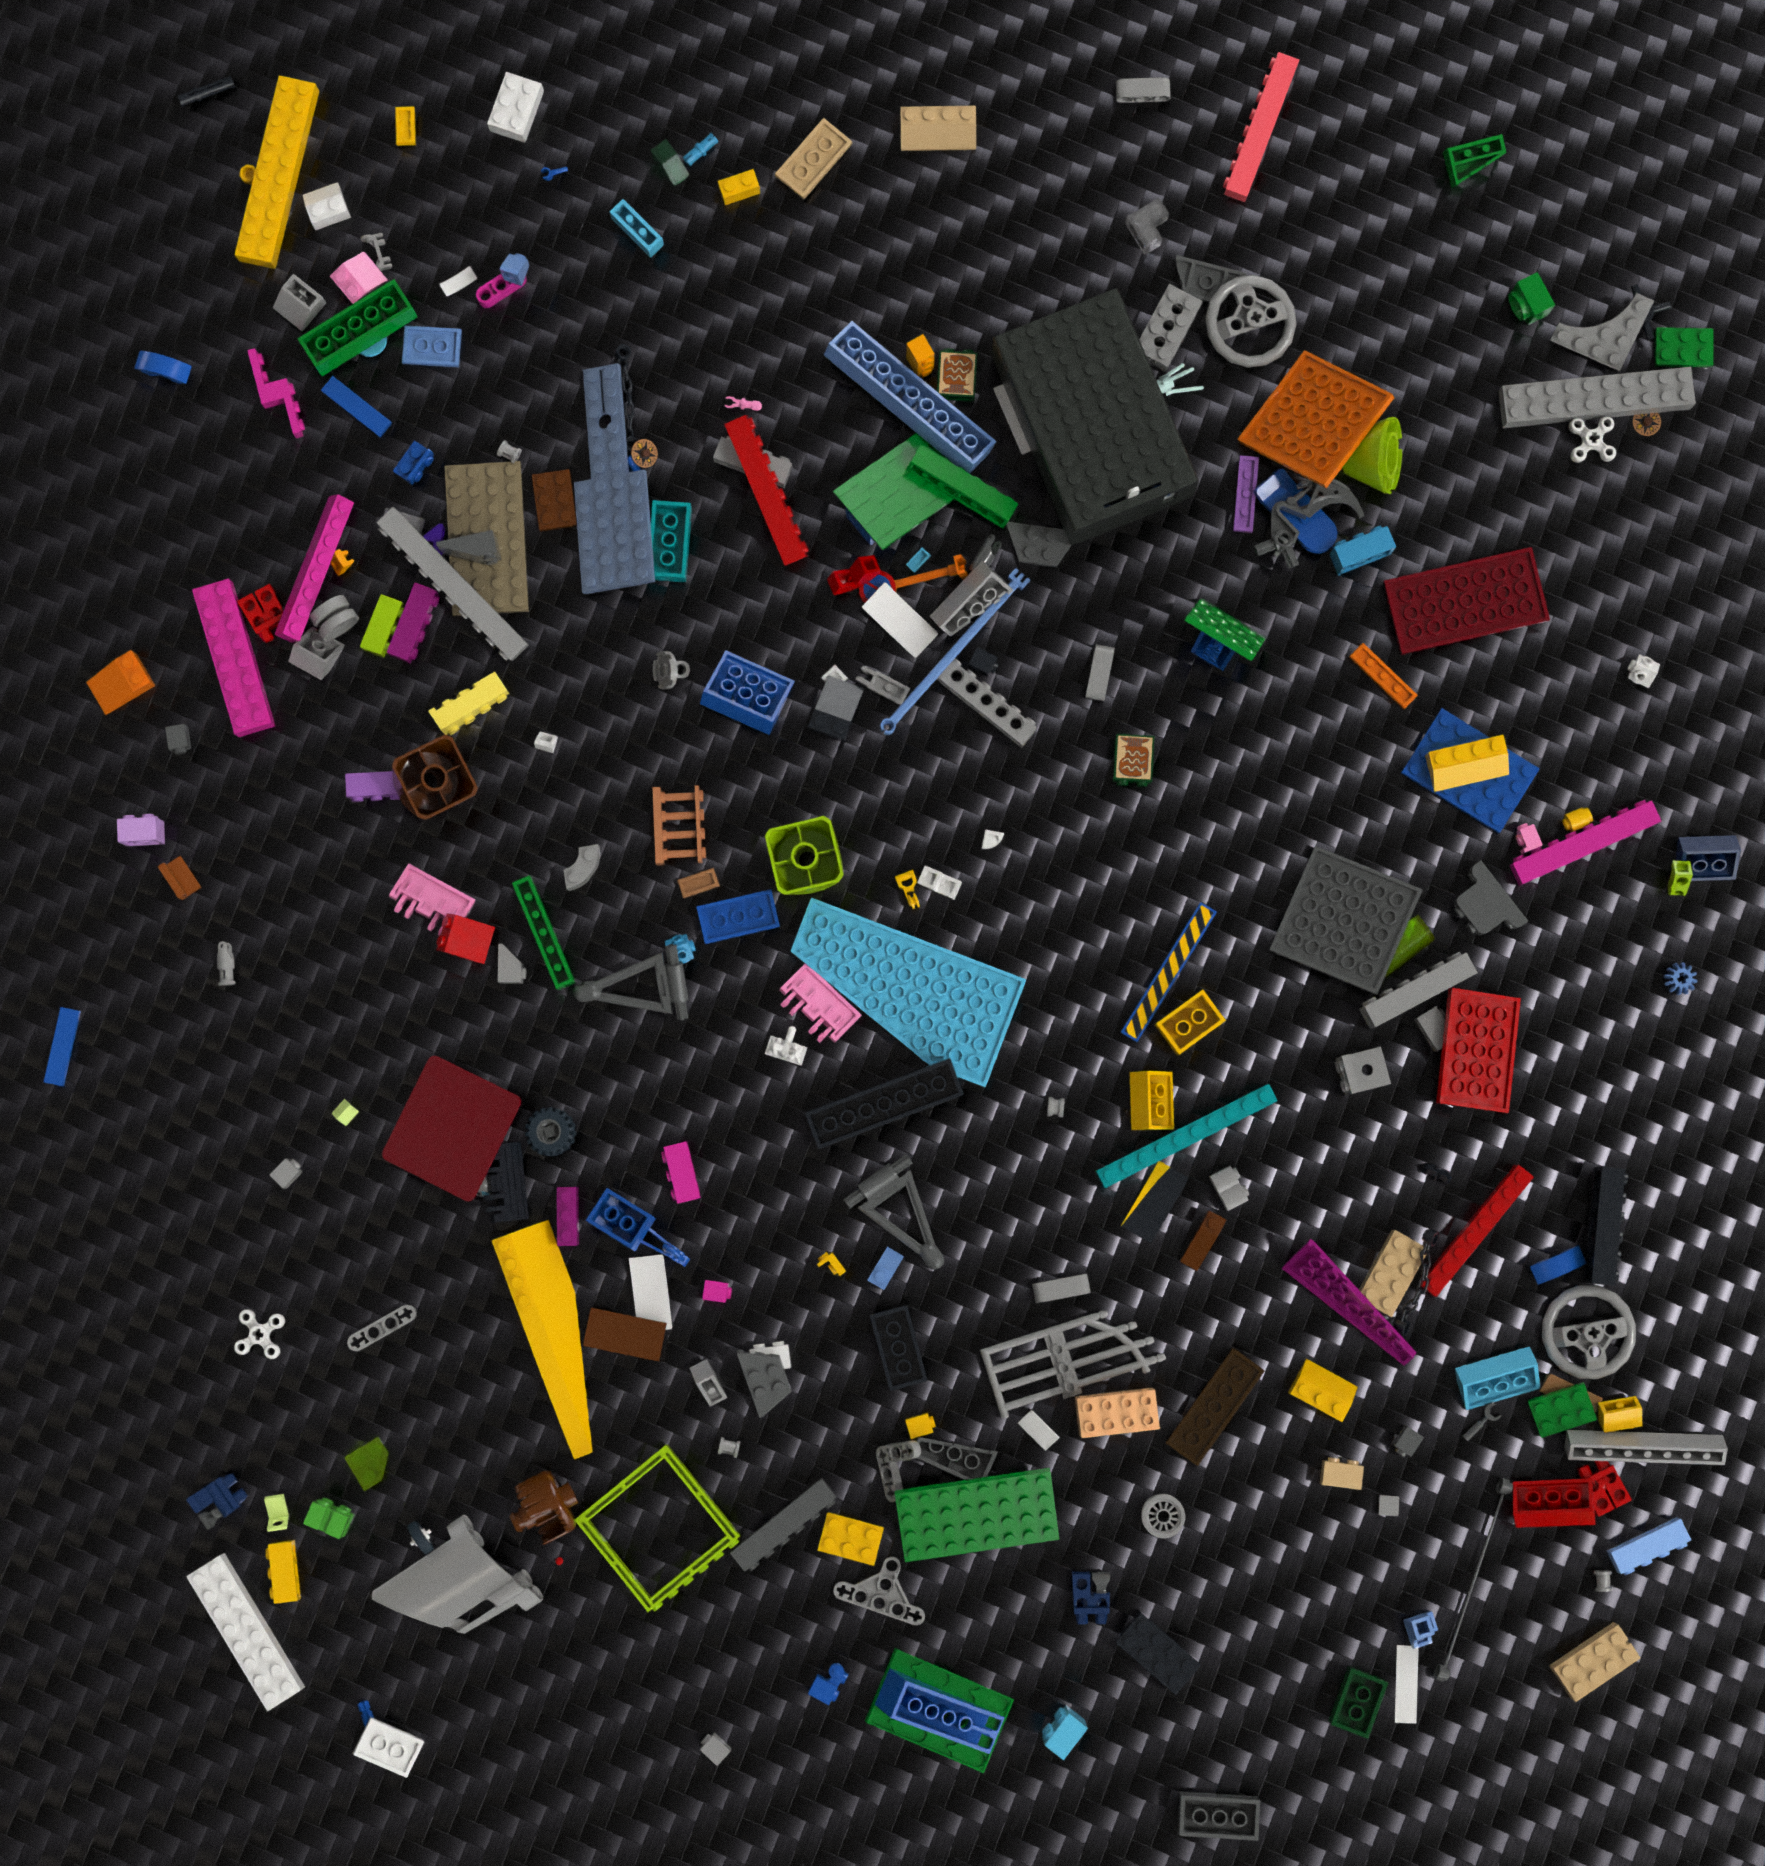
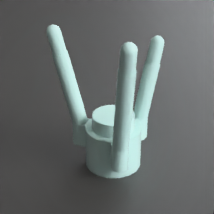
(1166, 381)

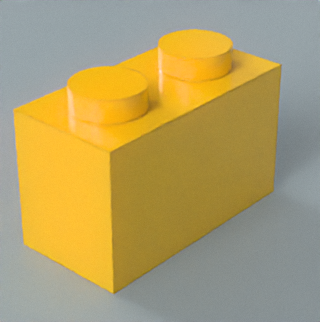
(739, 187)
(1620, 1414)

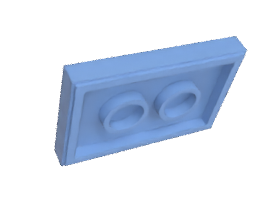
(431, 346)

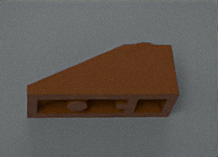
(1203, 1240)

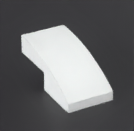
(939, 882)

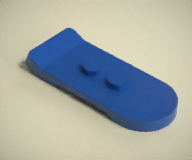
(1317, 532)

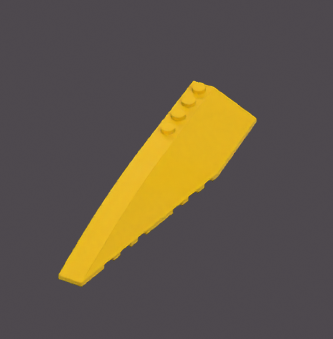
(550, 1321)

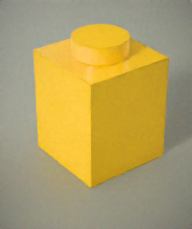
(920, 1425)

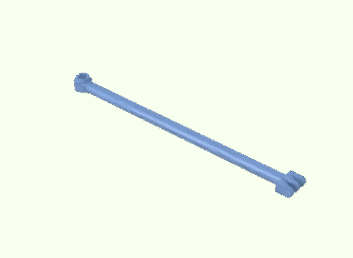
(951, 654)

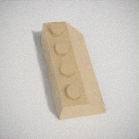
(938, 128)

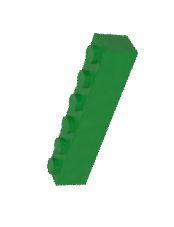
(962, 486)
(544, 932)

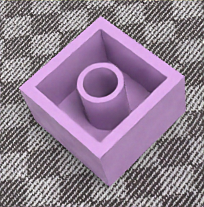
(140, 831)

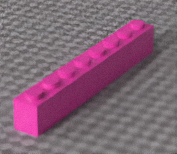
(314, 568)
(1584, 843)

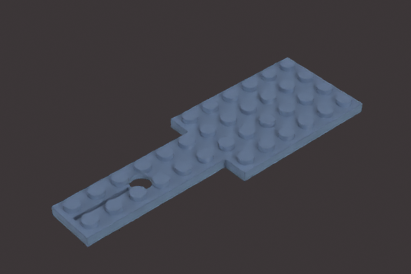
(614, 502)

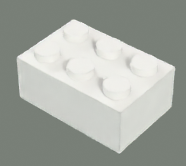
(515, 107)

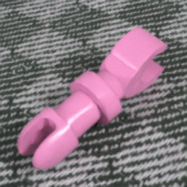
(754, 405)

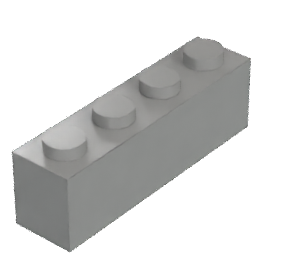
(727, 456)

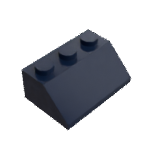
(1710, 856)

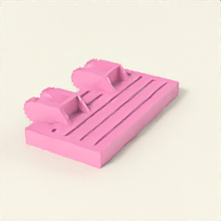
(429, 896)
(820, 1002)

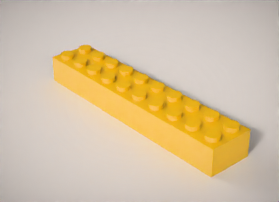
(277, 172)

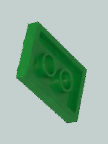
(1684, 347)
(1562, 1410)

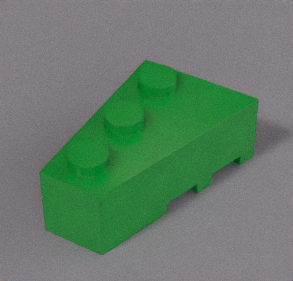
(1469, 158)

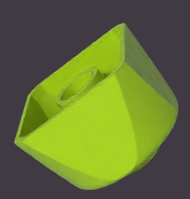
(790, 841)

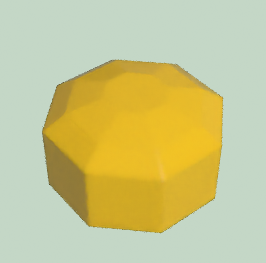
(247, 174)

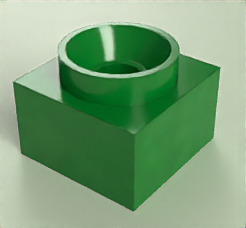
(1530, 299)

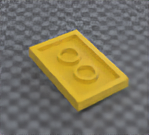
(850, 1538)

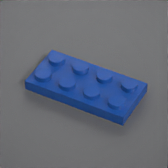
(738, 916)

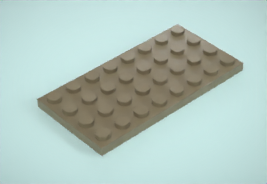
(484, 500)

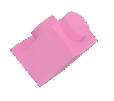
(1528, 838)

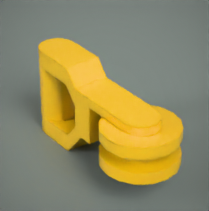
(912, 901)

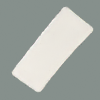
(458, 281)

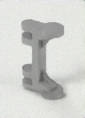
(372, 239)

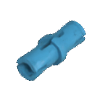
(700, 149)

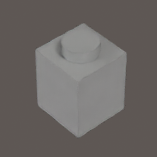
(286, 1172)
(715, 1748)

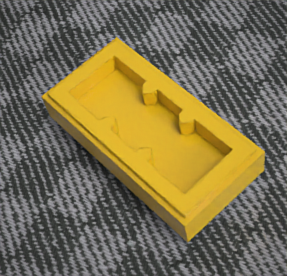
(405, 126)

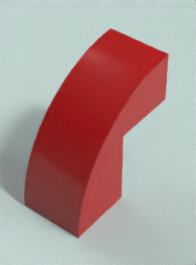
(860, 573)

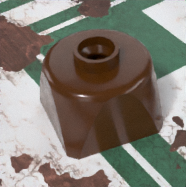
(443, 761)

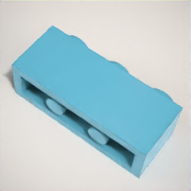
(636, 228)

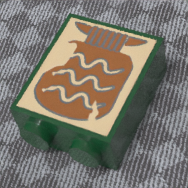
(957, 374)
(1133, 759)

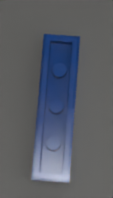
(356, 406)
(62, 1046)

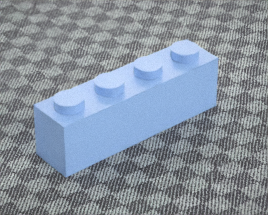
(1648, 1546)

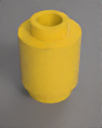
(1577, 819)

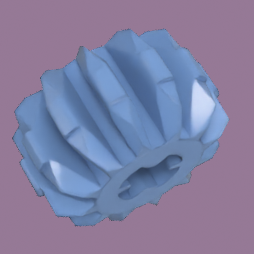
(1686, 983)

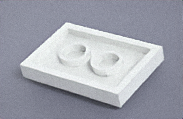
(388, 1747)

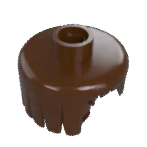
(545, 1504)

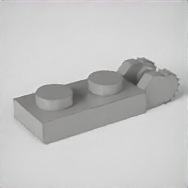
(884, 685)

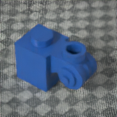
(826, 1689)

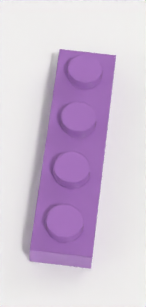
(1245, 494)

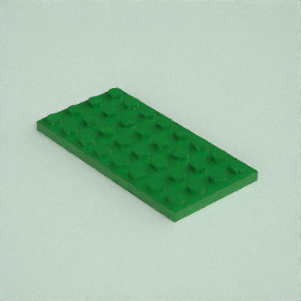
(977, 1514)

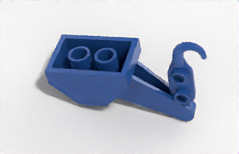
(629, 1225)

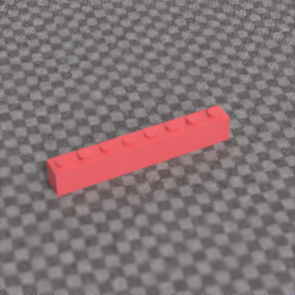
(1261, 127)

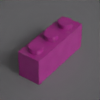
(567, 1216)

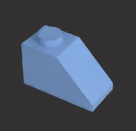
(514, 268)
(885, 1268)

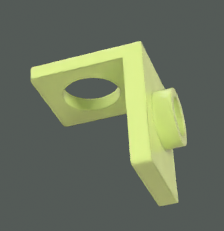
(277, 1512)

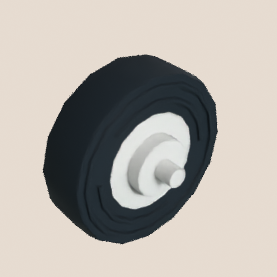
(420, 1537)

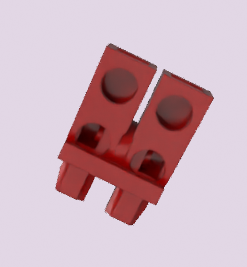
(265, 619)
(1605, 1480)

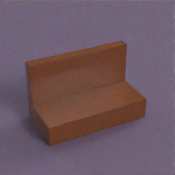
(180, 877)

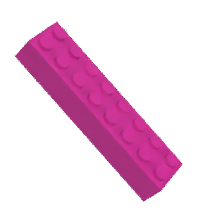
(233, 658)

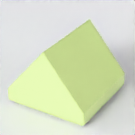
(345, 1112)

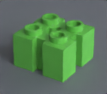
(329, 1518)

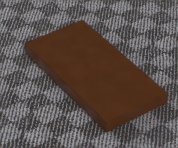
(625, 1334)

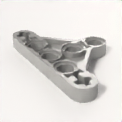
(891, 1596)

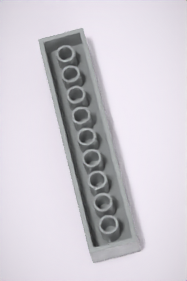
(1596, 397)

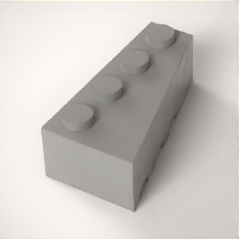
(970, 599)

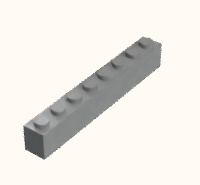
(1645, 1447)

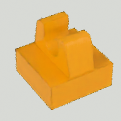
(339, 562)

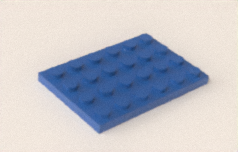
(1486, 800)

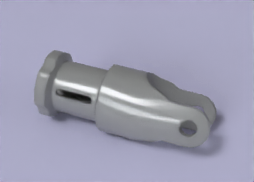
(225, 964)

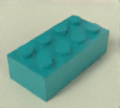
(670, 539)

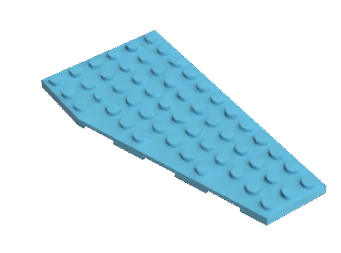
(914, 989)

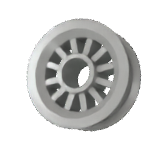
(1167, 1533)

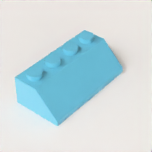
(1498, 1378)

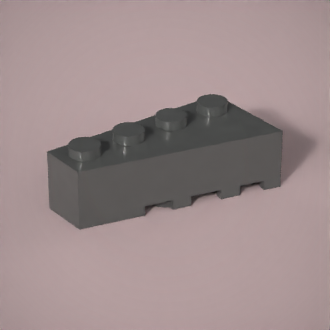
(956, 1459)

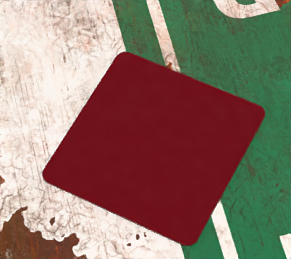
(451, 1128)

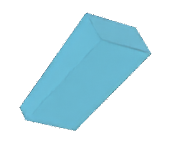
(918, 560)

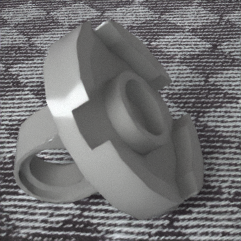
(666, 670)

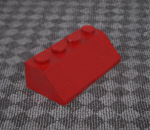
(1553, 1503)

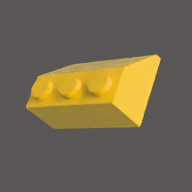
(1151, 1100)
(1323, 1390)

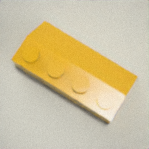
(1468, 763)

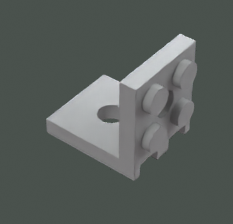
(1351, 1071)

